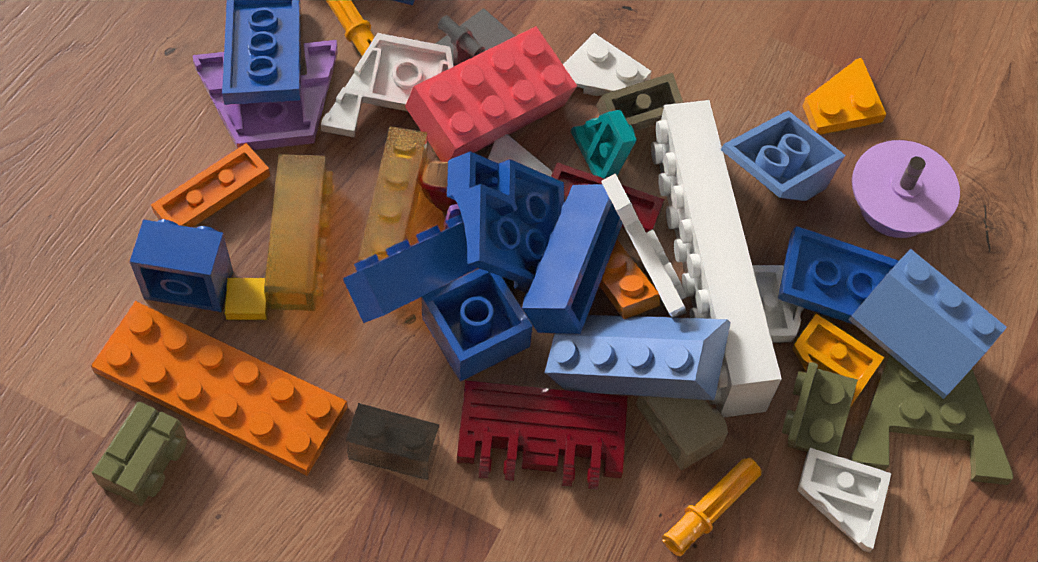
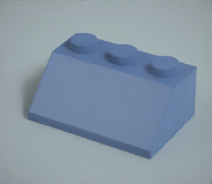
(927, 323)

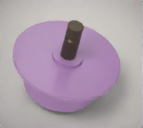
(905, 188)

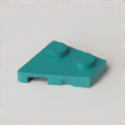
(605, 142)

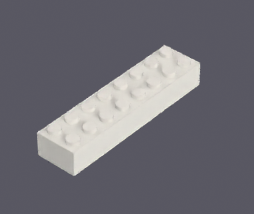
(715, 253)

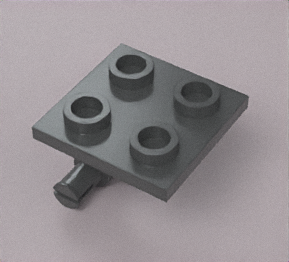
(472, 36)

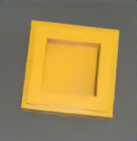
(245, 299)

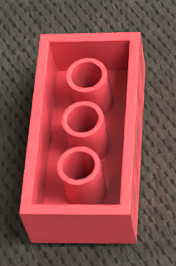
(490, 95)

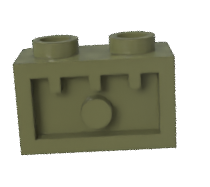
(820, 410)

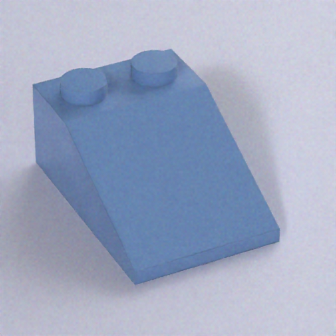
(786, 157)

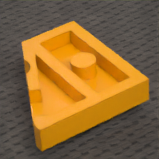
(845, 101)
(836, 352)

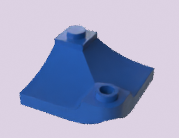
(505, 214)

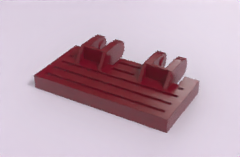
(543, 426)

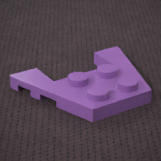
(274, 123)

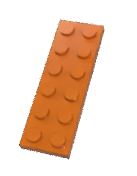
(220, 387)

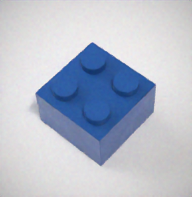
(181, 264)
(476, 322)

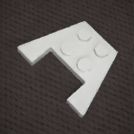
(385, 79)
(649, 250)

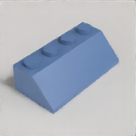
(641, 356)

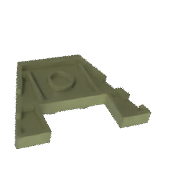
(911, 407)

